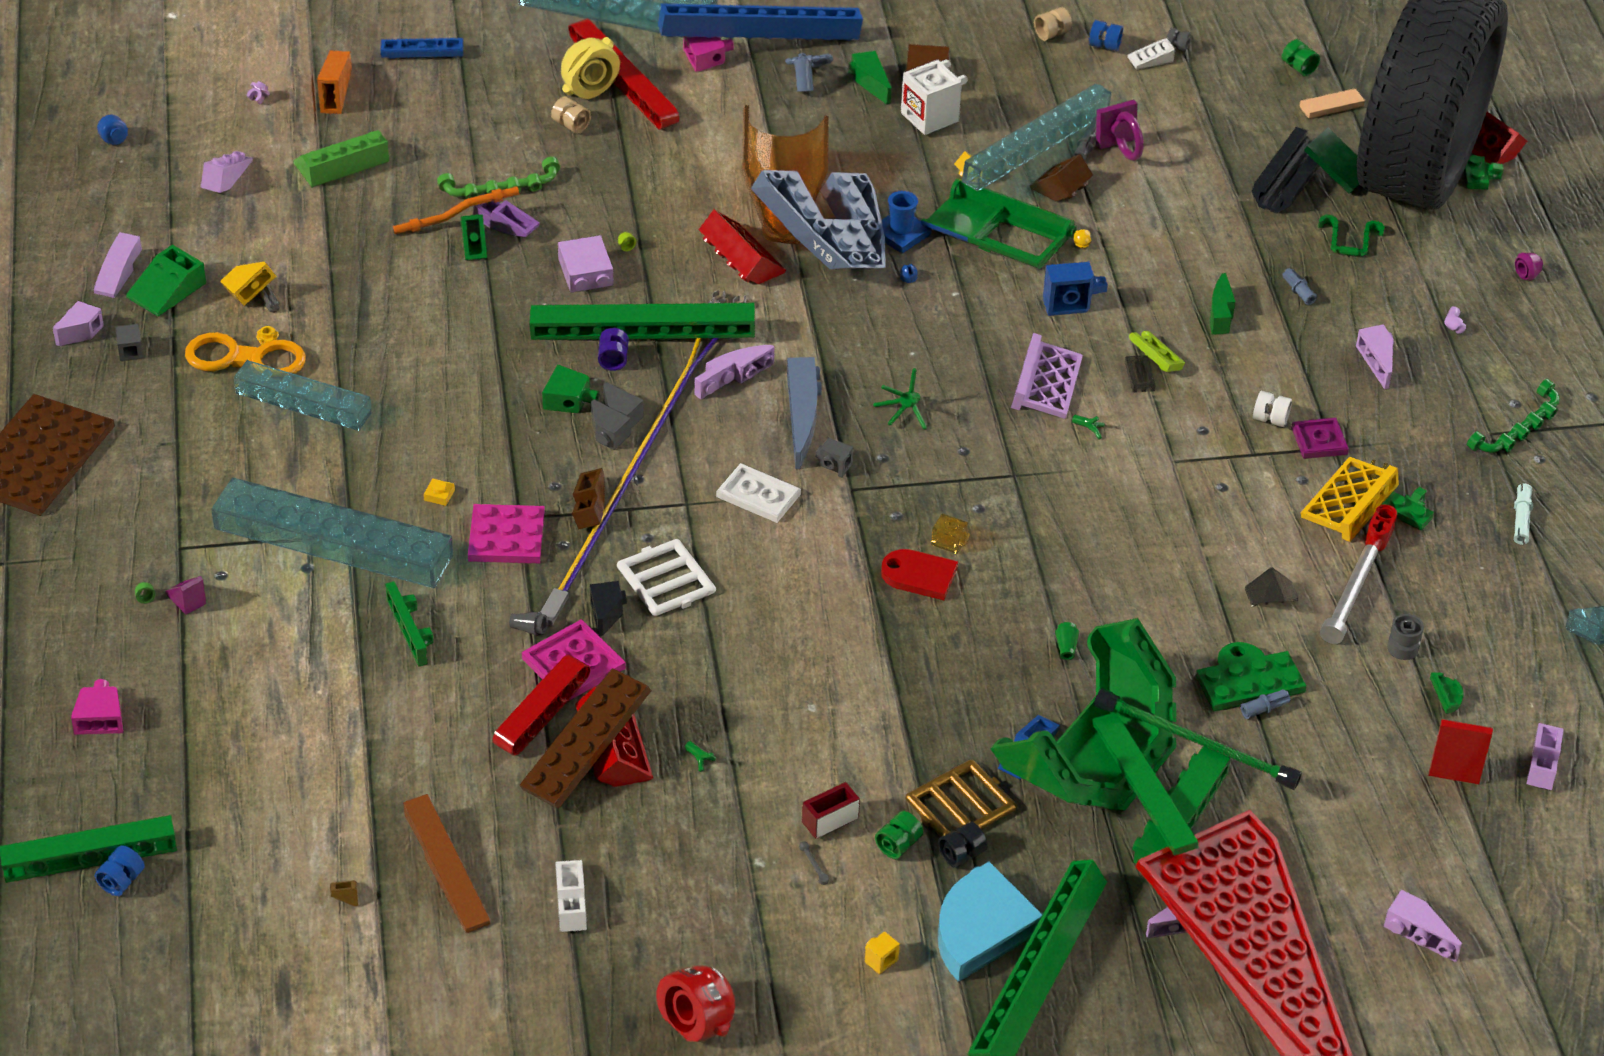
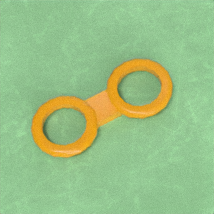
(239, 354)

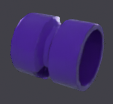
(613, 349)

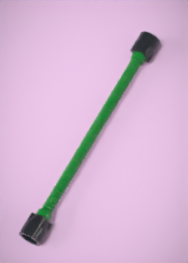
(1284, 775)

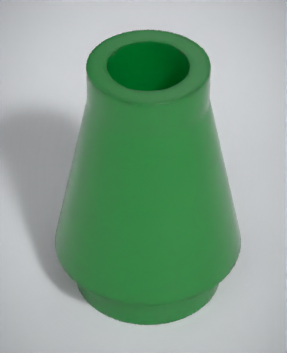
(1067, 638)

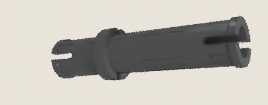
(1088, 140)

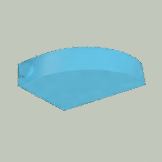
(982, 921)

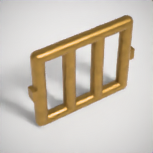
(953, 776)

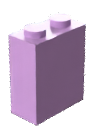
(585, 263)

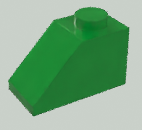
(473, 237)

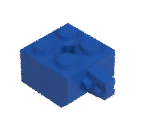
(1070, 288)

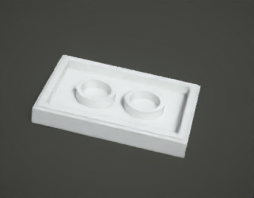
(758, 493)

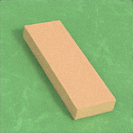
(1332, 103)

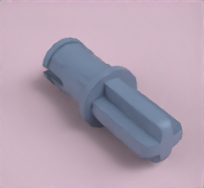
(1299, 286)
(1265, 703)

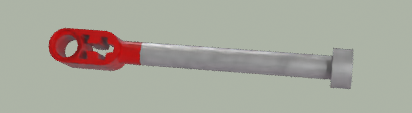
(1377, 538)

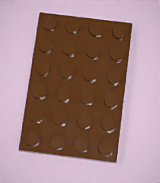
(45, 450)

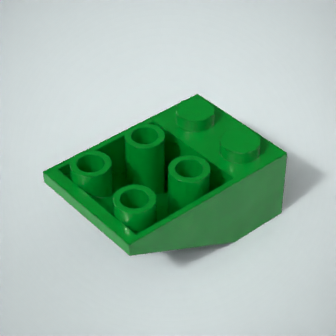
(167, 280)

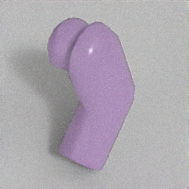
(1453, 321)

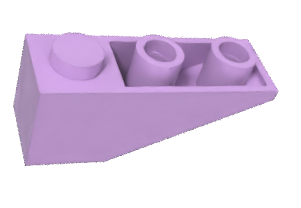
(223, 172)
(1418, 922)

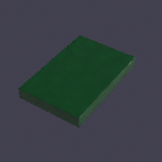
(1335, 159)

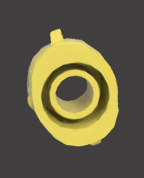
(589, 67)

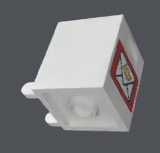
(931, 96)

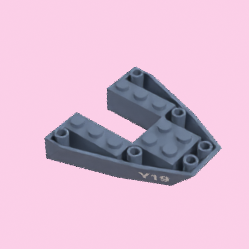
(849, 241)

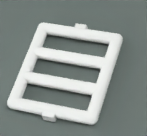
(685, 559)

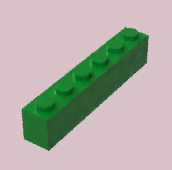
(1190, 797)

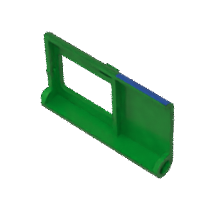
(975, 214)

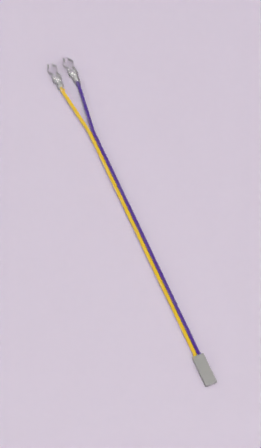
(559, 596)

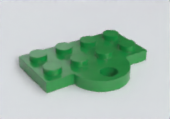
(1247, 677)

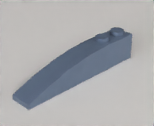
(803, 393)

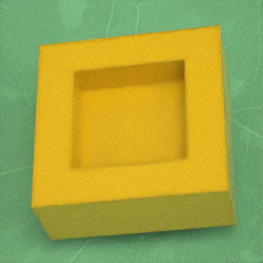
(439, 492)

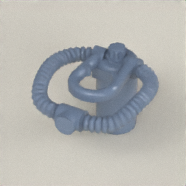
(803, 69)

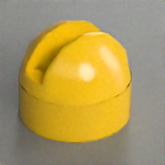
(1082, 238)

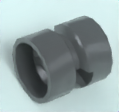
(1405, 636)

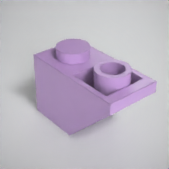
(78, 324)

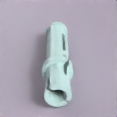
(1523, 508)

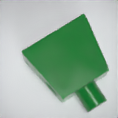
(567, 391)

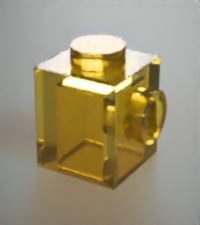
(950, 533)

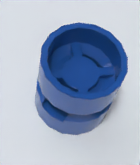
(1113, 35)
(119, 870)

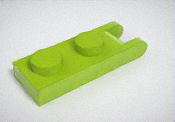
(1157, 351)

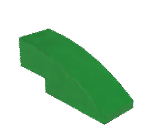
(1222, 306)

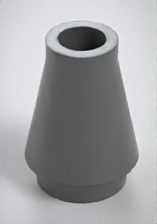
(532, 622)

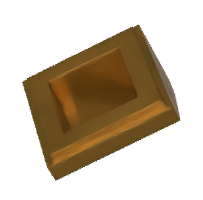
(345, 891)

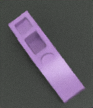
(736, 365)

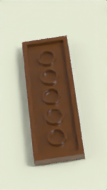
(585, 738)

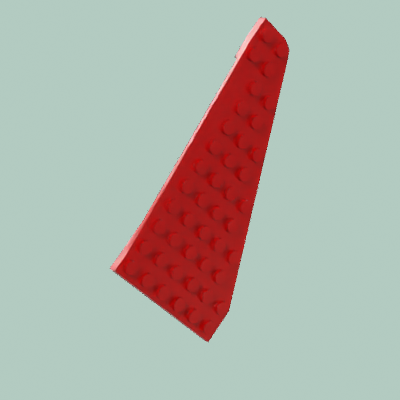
(1251, 928)

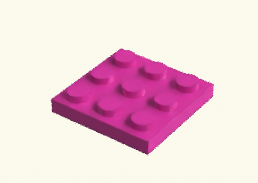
(506, 533)
(582, 644)

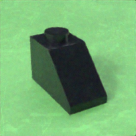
(606, 604)

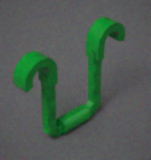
(1345, 250)

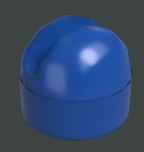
(905, 276)

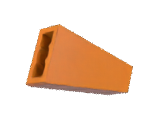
(334, 81)

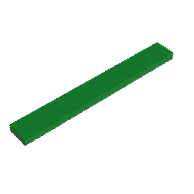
(1145, 784)

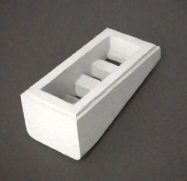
(1152, 55)

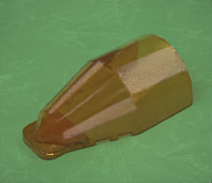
(799, 153)

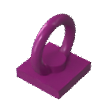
(1119, 125)

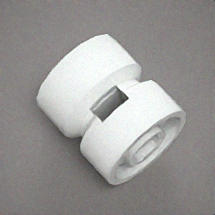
(1280, 409)

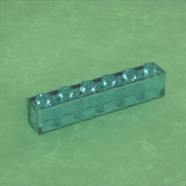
(303, 395)

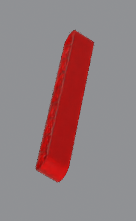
(632, 81)

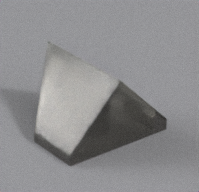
(1270, 587)

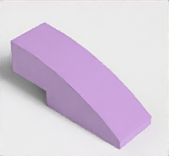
(118, 265)
(1545, 756)

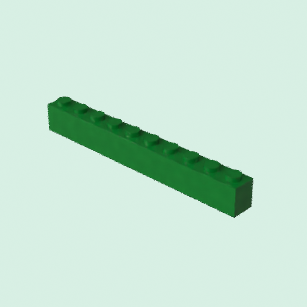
(643, 320)
(1040, 961)

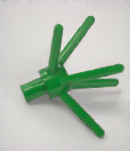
(907, 400)

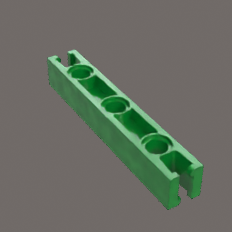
(86, 848)

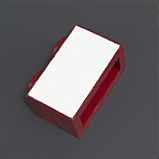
(830, 810)

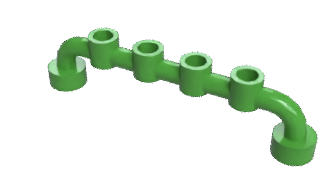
(534, 181)

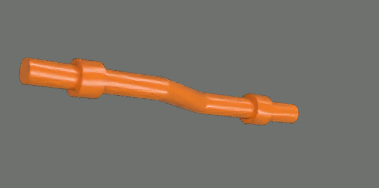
(496, 195)

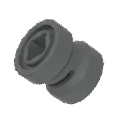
(1179, 39)

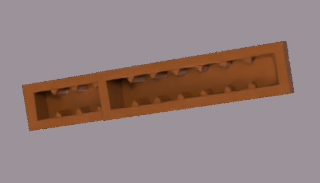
(445, 863)

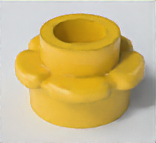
(267, 334)

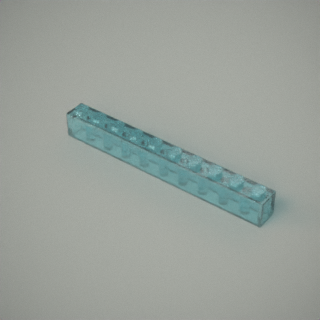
(1034, 137)

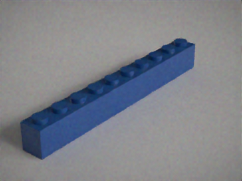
(759, 21)

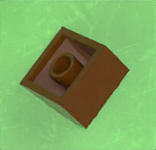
(1063, 179)

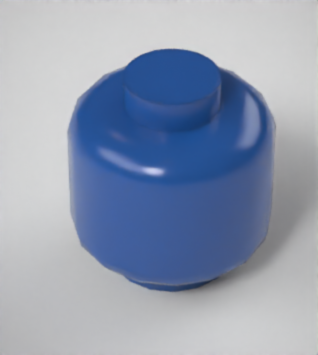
(112, 129)

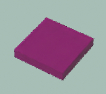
(1320, 438)

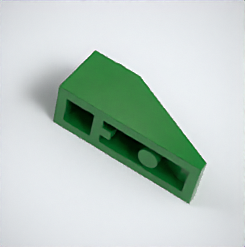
(871, 75)

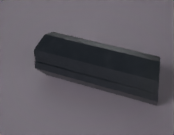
(1285, 173)

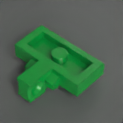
(1478, 173)
(1411, 508)

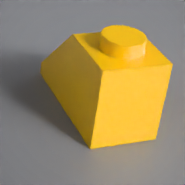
(248, 280)

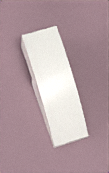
(571, 895)

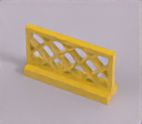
(1366, 503)

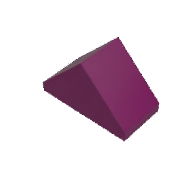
(188, 594)

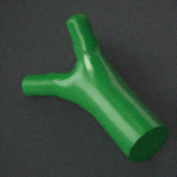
(1090, 423)
(699, 754)

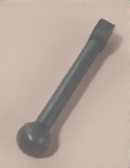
(823, 878)

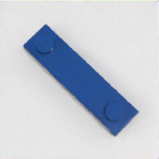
(422, 47)

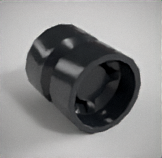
(961, 844)

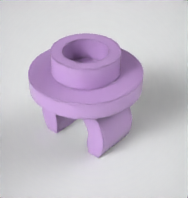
(258, 89)

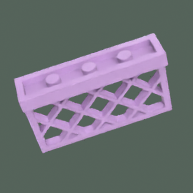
(1035, 359)

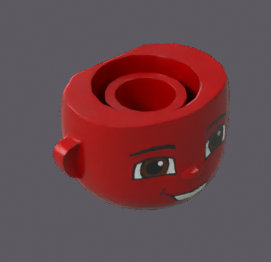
(697, 1002)

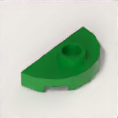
(1448, 691)

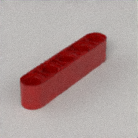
(541, 705)

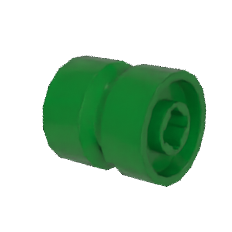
(1301, 57)
(899, 834)

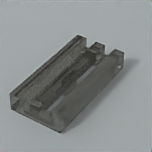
(1132, 378)

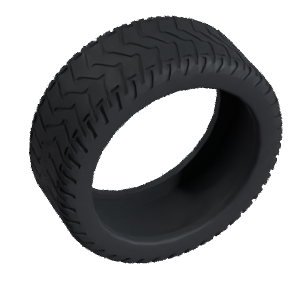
(1431, 99)

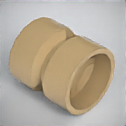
(1053, 23)
(571, 114)

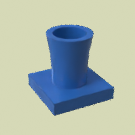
(901, 227)

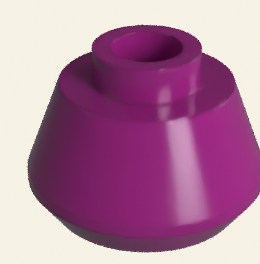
(1528, 265)

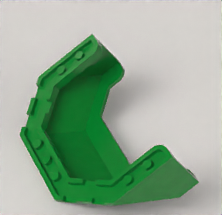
(1079, 763)

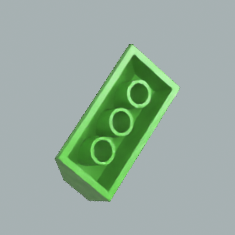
(343, 158)

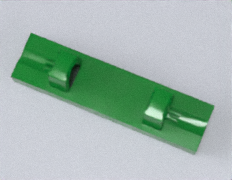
(401, 608)

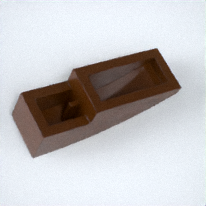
(589, 498)

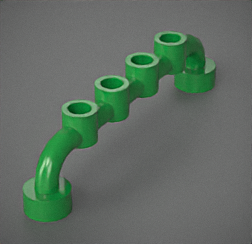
(1521, 430)

